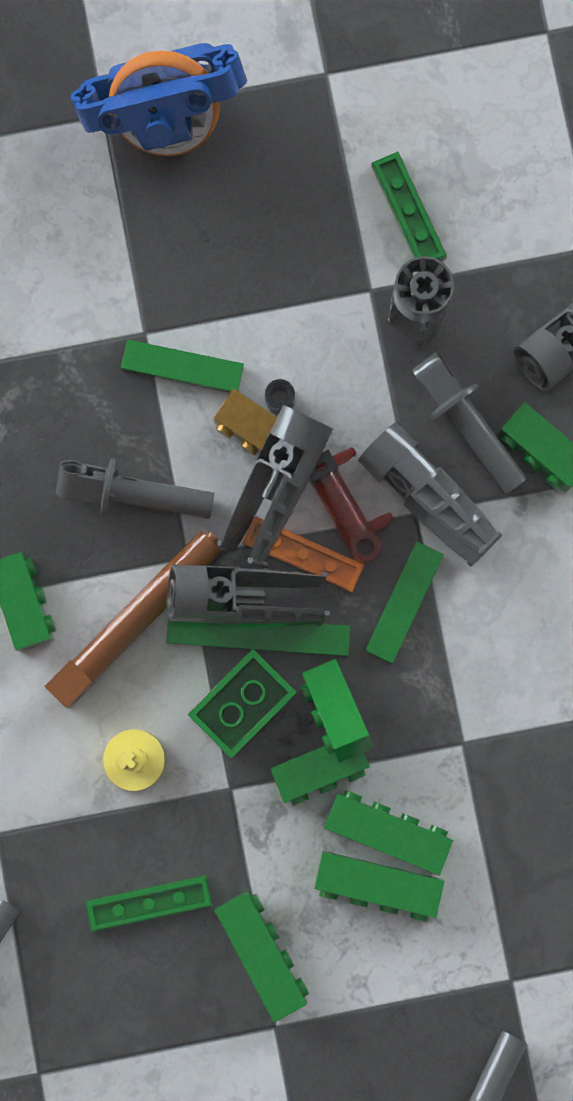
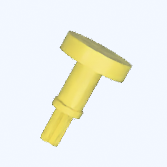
(134, 760)

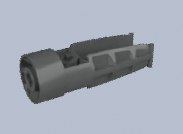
(420, 295)
(544, 356)
(278, 476)
(429, 493)
(192, 595)

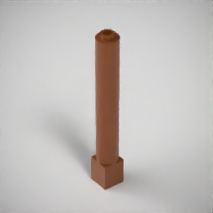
(127, 626)

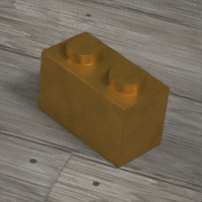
(244, 421)

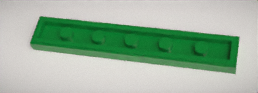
(278, 637)

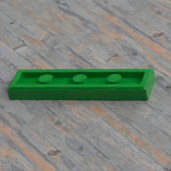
(407, 207)
(182, 366)
(404, 602)
(149, 903)

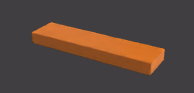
(309, 557)

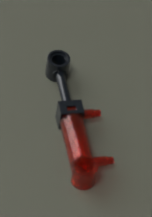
(333, 489)

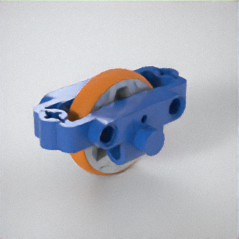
(162, 98)

